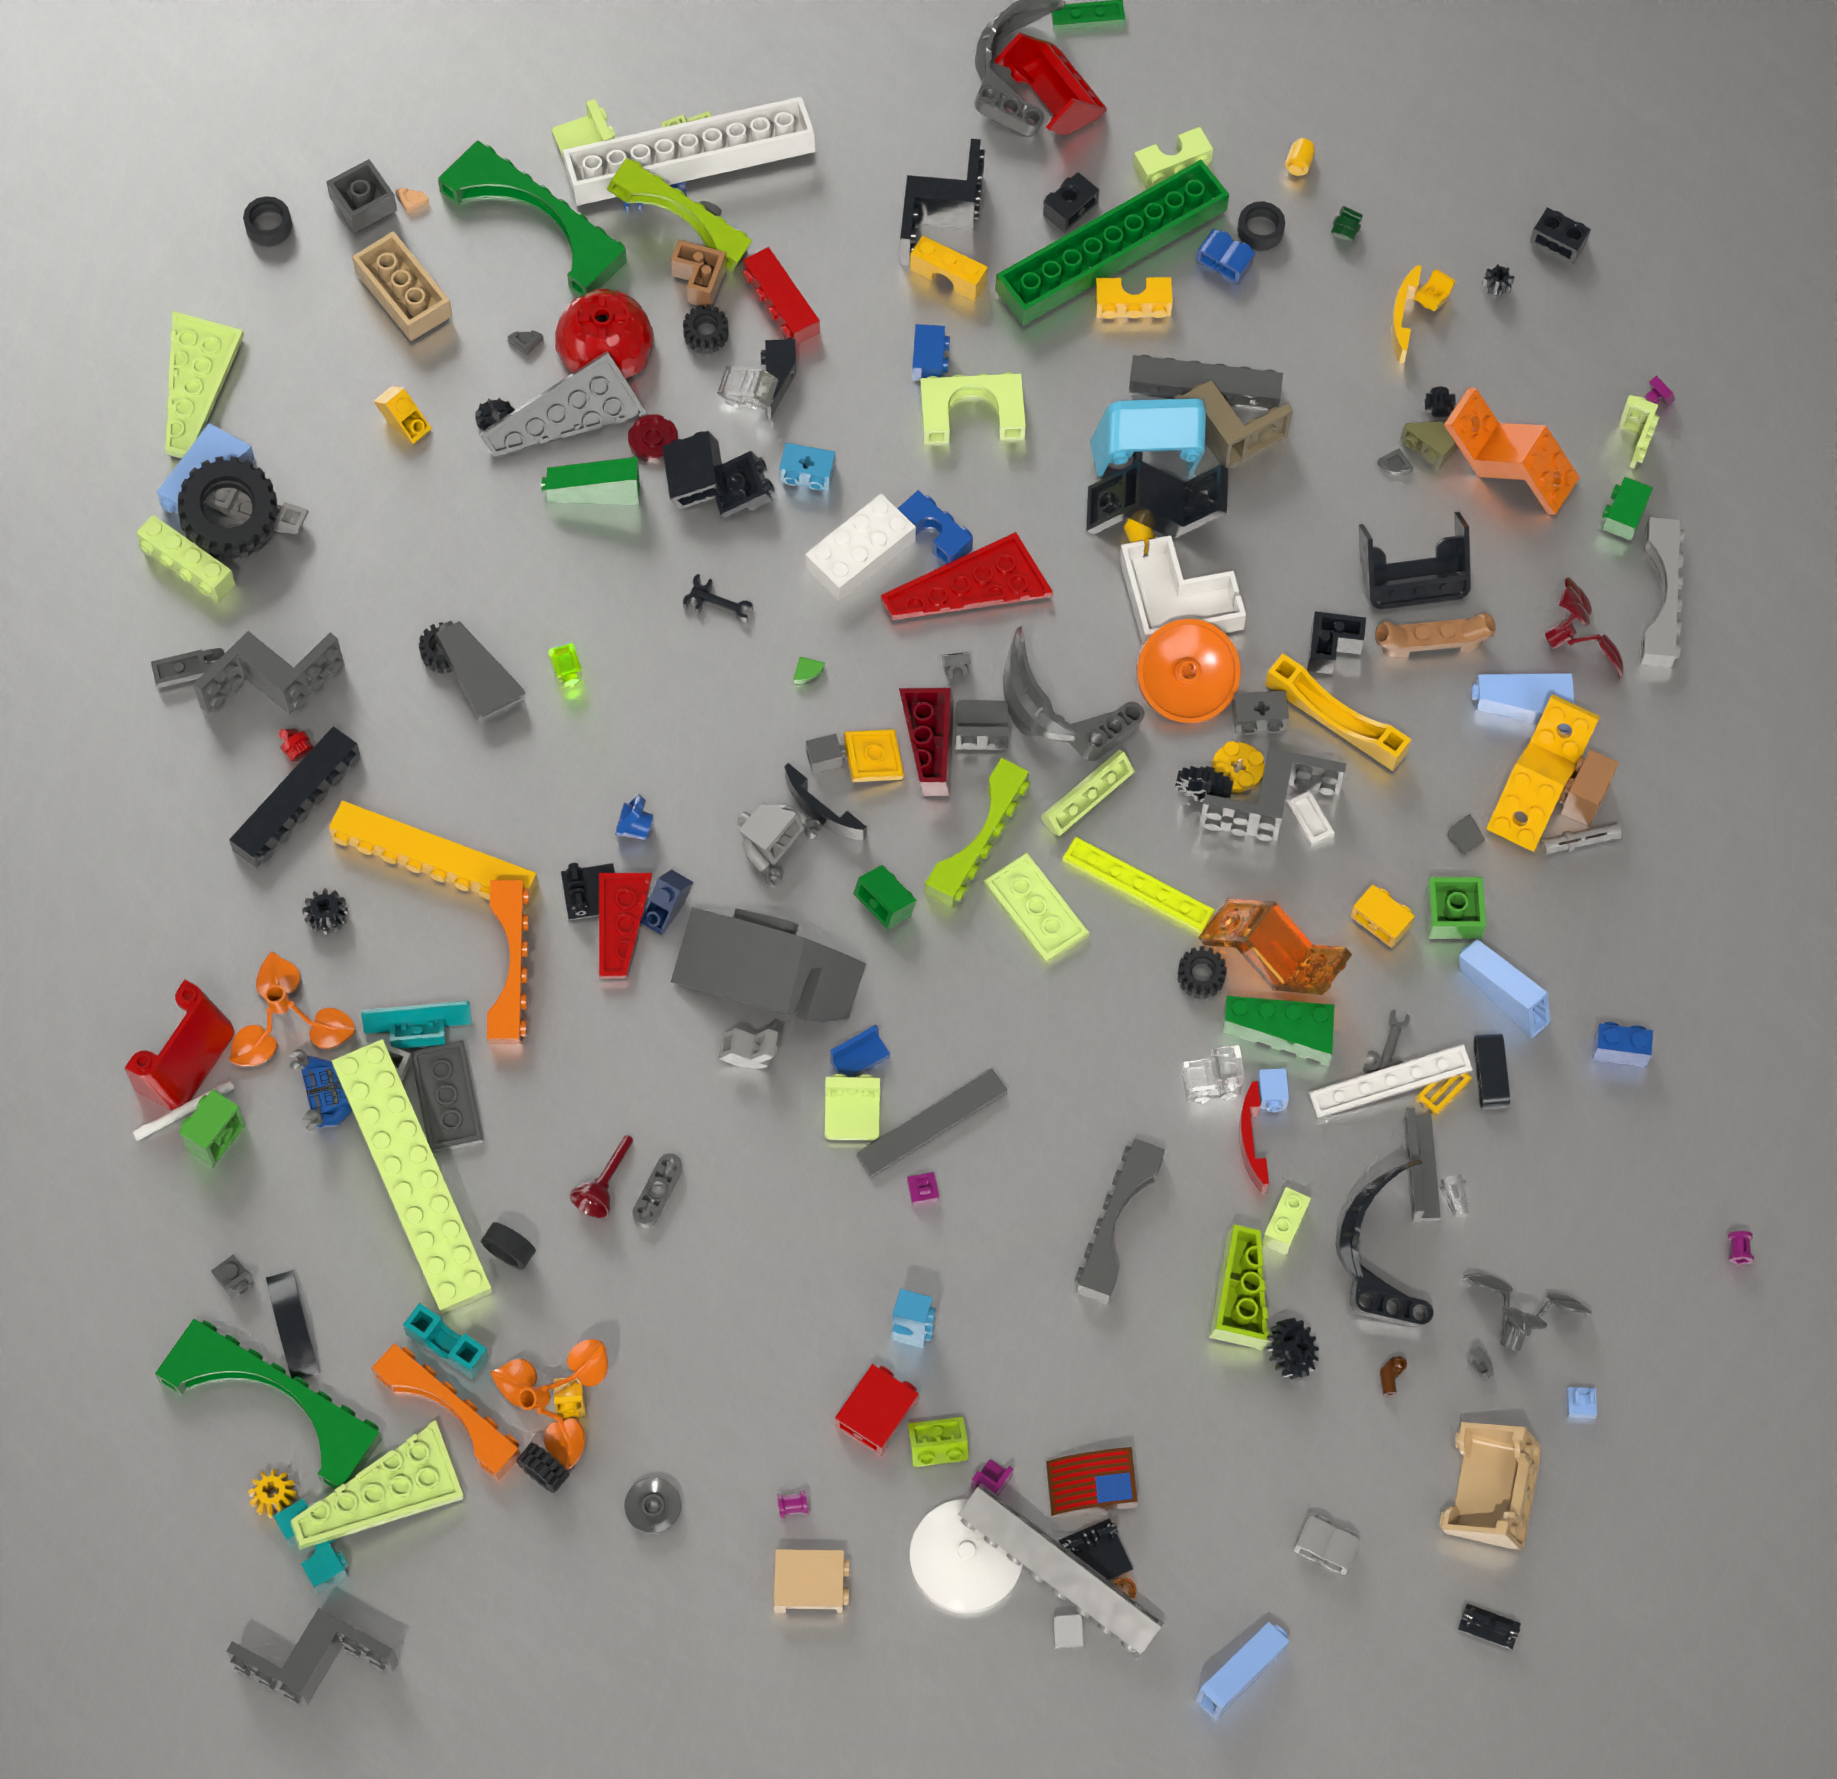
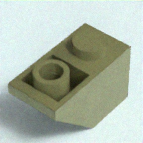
(1430, 441)

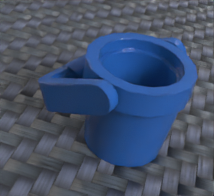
(633, 820)

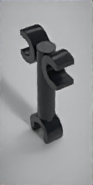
(701, 593)

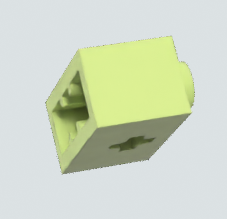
(1286, 1221)

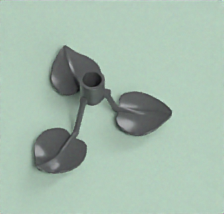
(1522, 1322)

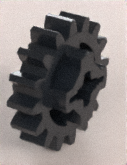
(1203, 781)
(1292, 1348)

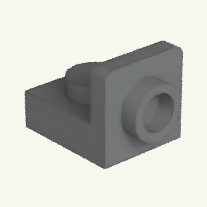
(233, 1277)

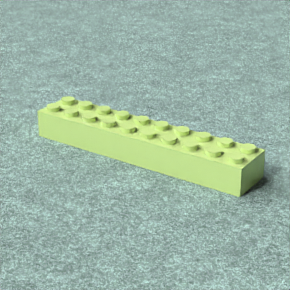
(412, 1177)

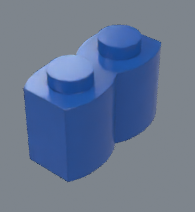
(1225, 255)

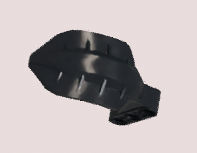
(1364, 1280)

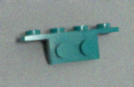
(416, 1023)

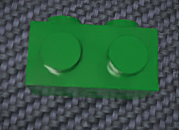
(1627, 508)
(884, 897)

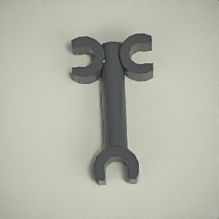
(1385, 1060)

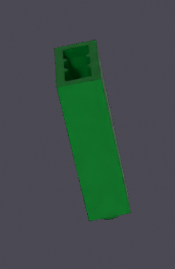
(594, 482)

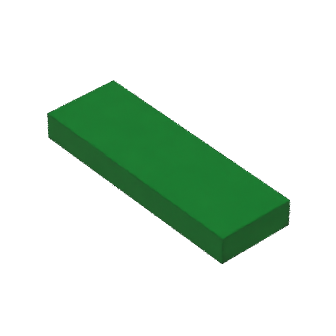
(1089, 15)

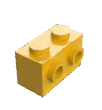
(1382, 915)

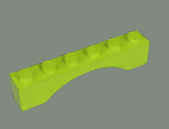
(638, 185)
(951, 875)

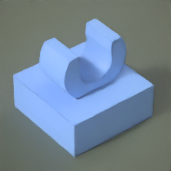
(1581, 1402)

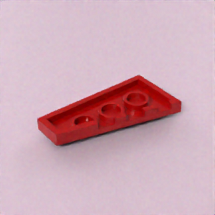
(620, 914)

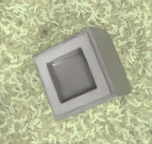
(1068, 1631)

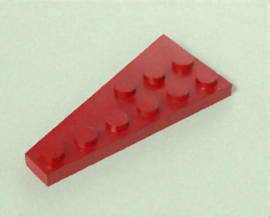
(983, 578)

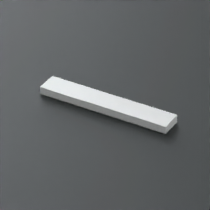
(1390, 1081)

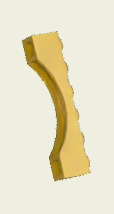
(1372, 737)

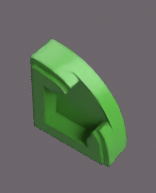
(807, 670)

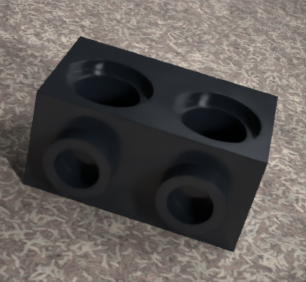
(1557, 239)

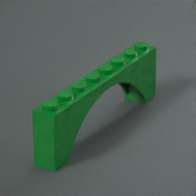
(487, 175)
(207, 1357)

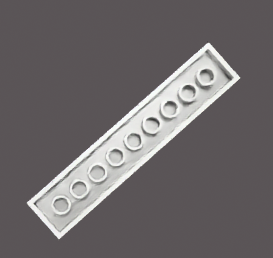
(694, 148)

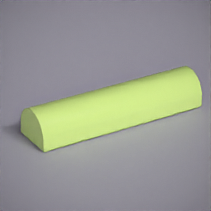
(1088, 793)

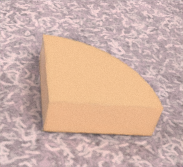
(411, 199)

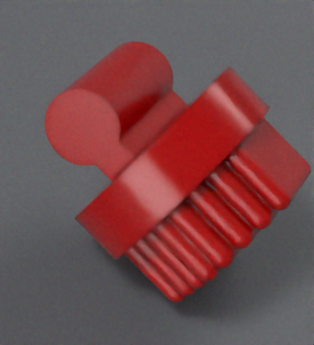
(296, 743)

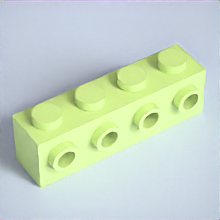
(185, 558)

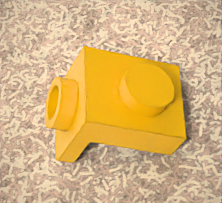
(1435, 291)

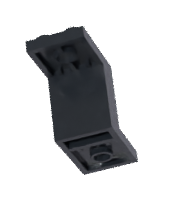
(941, 201)
(1157, 499)

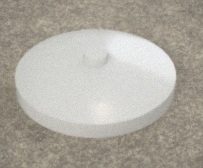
(957, 1565)

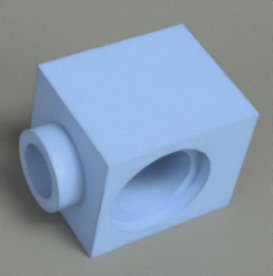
(1273, 1089)

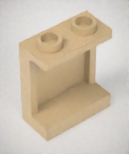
(810, 1580)

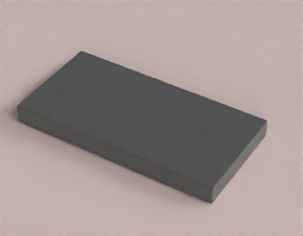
(446, 1097)

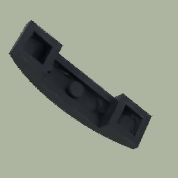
(846, 825)
(292, 1325)

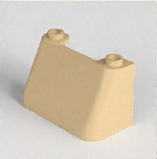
(1494, 1485)

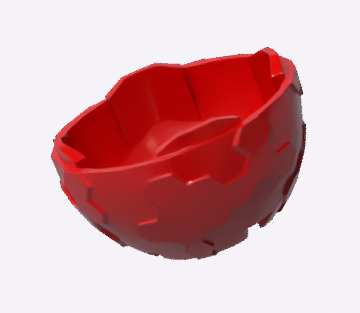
(624, 335)

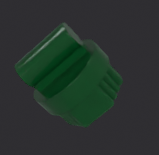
(1346, 224)

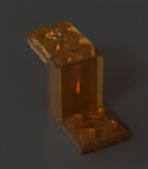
(1275, 946)

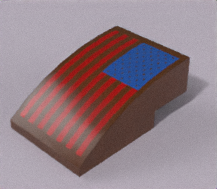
(1092, 1482)

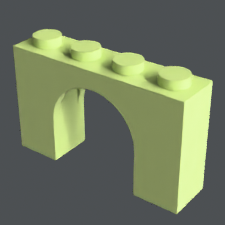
(1001, 391)

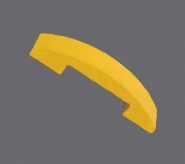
(1401, 335)

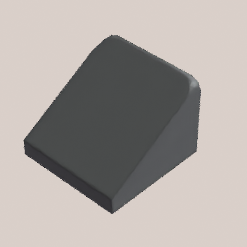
(1466, 834)

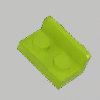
(938, 1441)

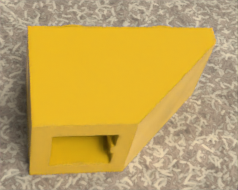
(402, 413)
(570, 1399)

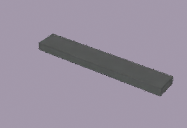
(931, 1123)

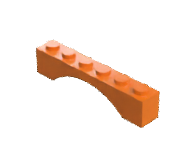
(505, 1016)
(405, 1376)

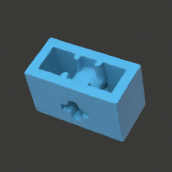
(798, 458)

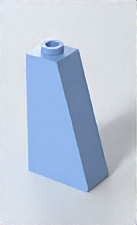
(210, 444)
(1521, 695)
(1506, 987)
(1242, 1670)

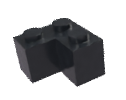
(1331, 635)

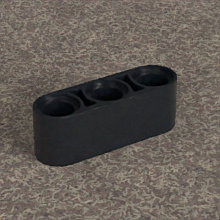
(1491, 1071)

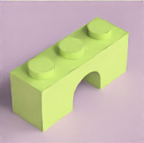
(1154, 166)

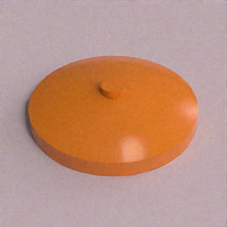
(1188, 671)

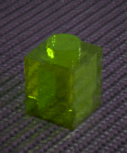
(565, 665)

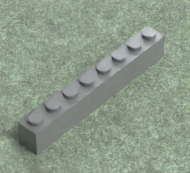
(1060, 1569)

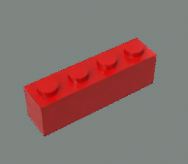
(780, 296)

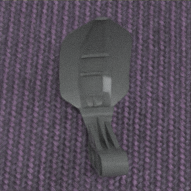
(1002, 95)
(1034, 714)

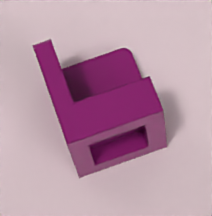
(993, 1477)

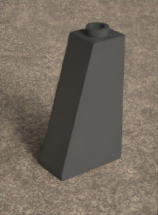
(477, 671)

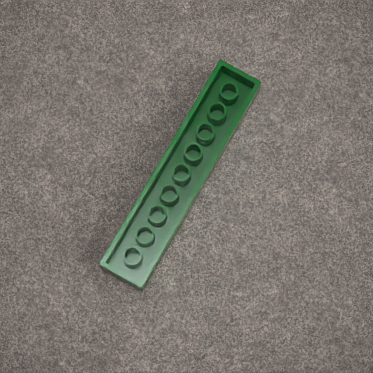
(1111, 242)

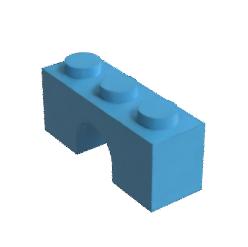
(913, 1318)

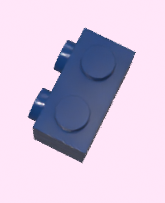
(929, 351)
(1622, 1044)

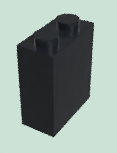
(694, 469)

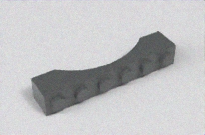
(1139, 1171)

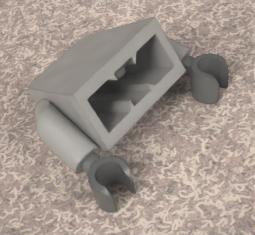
(770, 834)

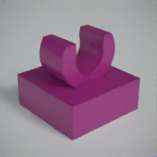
(1659, 392)
(923, 1188)

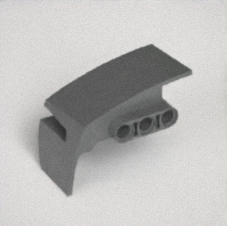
(766, 965)

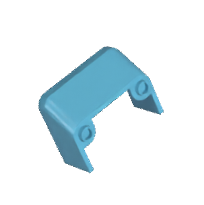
(1150, 427)

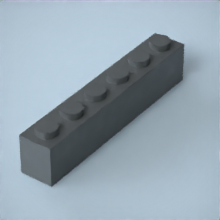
(1173, 377)

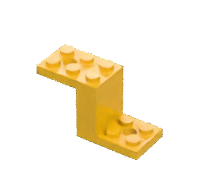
(1542, 772)

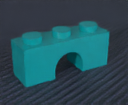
(434, 1335)
(325, 1565)

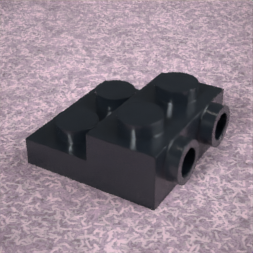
(744, 485)

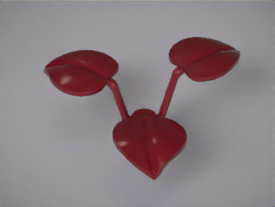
(1579, 605)

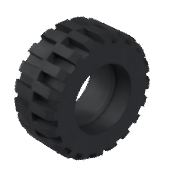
(227, 475)

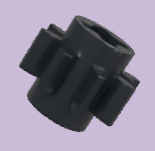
(1498, 280)
(1440, 402)

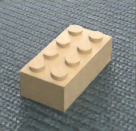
(402, 286)

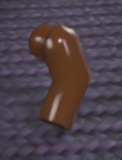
(1390, 1372)

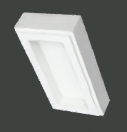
(1310, 818)

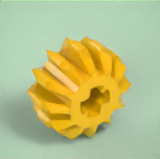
(260, 1496)

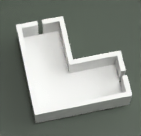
(1163, 596)

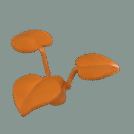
(274, 981)
(516, 1382)

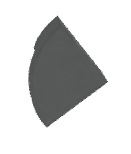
(525, 340)
(1395, 463)
(1481, 1363)

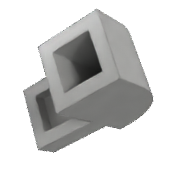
(748, 1049)

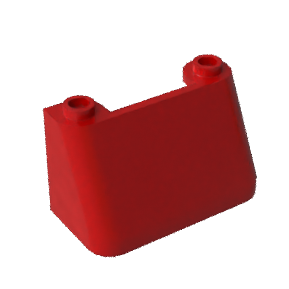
(187, 1056)

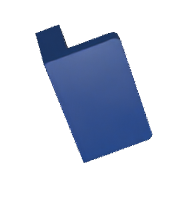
(859, 1053)

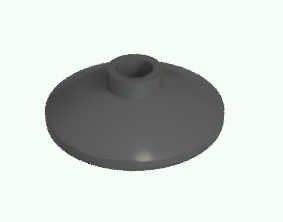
(650, 1492)

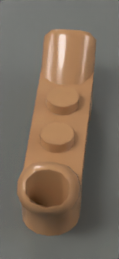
(1461, 633)

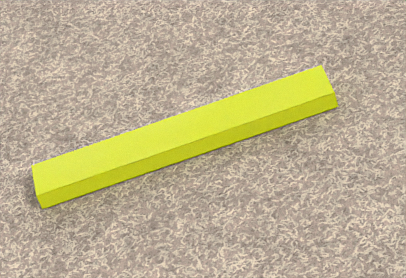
(1138, 885)

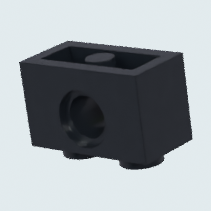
(1064, 213)

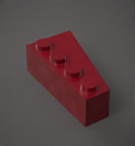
(930, 730)

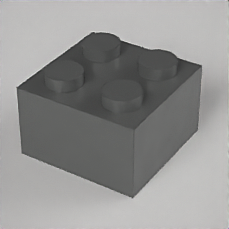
(361, 196)

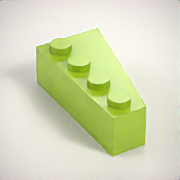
(1240, 1298)

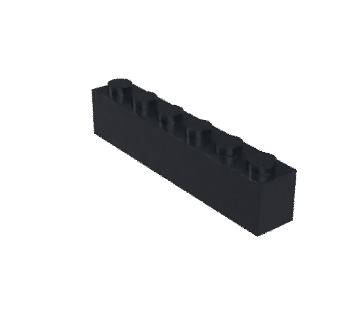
(295, 797)

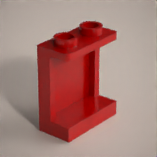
(876, 1408)

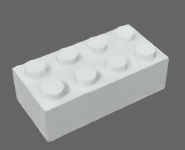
(860, 547)

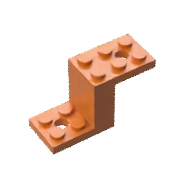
(1511, 451)

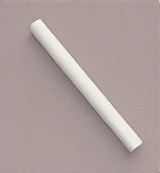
(178, 1113)

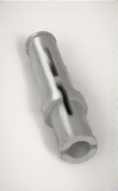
(1552, 845)

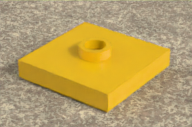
(873, 755)

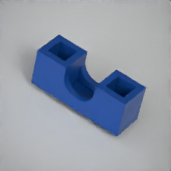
(924, 514)

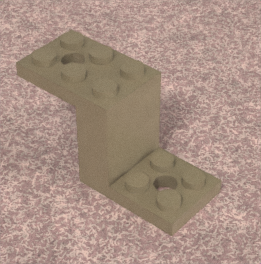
(1226, 433)

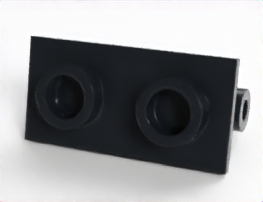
(1489, 1626)

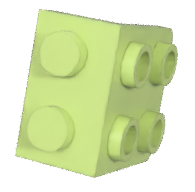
(584, 130)
(1640, 419)
(852, 1107)

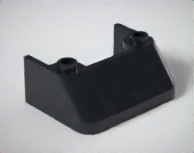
(1418, 581)

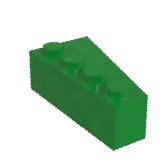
(1283, 1025)

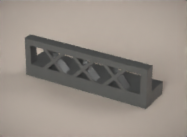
(1422, 1177)

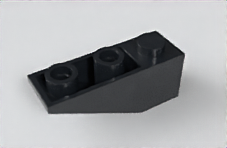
(781, 363)

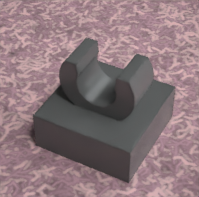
(956, 660)

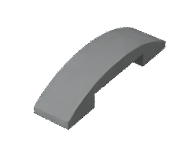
(239, 506)

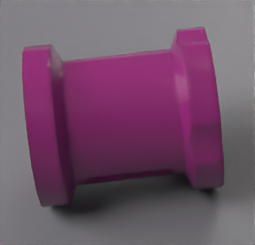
(1740, 1247)
(792, 1504)

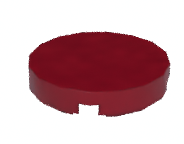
(649, 436)

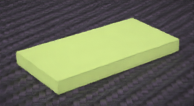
(1036, 908)

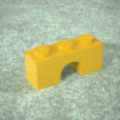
(965, 273)
(1115, 302)

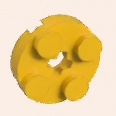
(1244, 754)

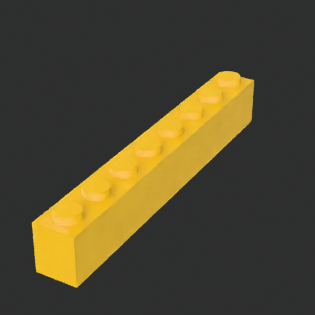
(424, 851)

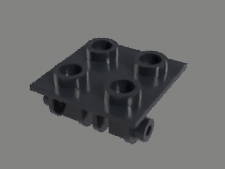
(582, 889)
(1100, 1549)

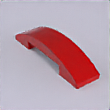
(1255, 1166)

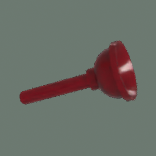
(593, 1196)

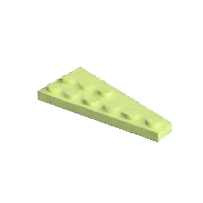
(197, 371)
(393, 1487)

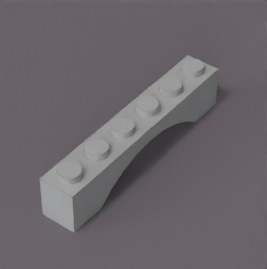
(1662, 547)

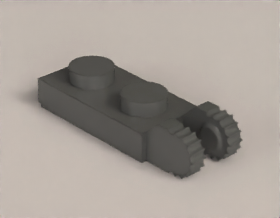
(183, 667)

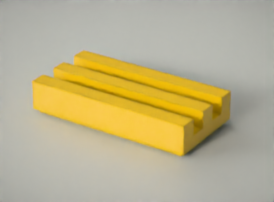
(1429, 1103)

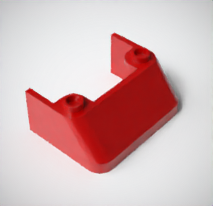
(1054, 81)

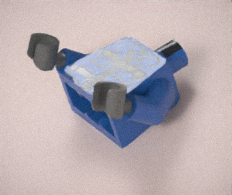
(324, 1092)

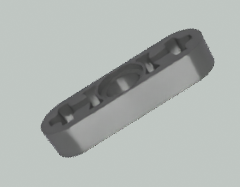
(642, 1204)

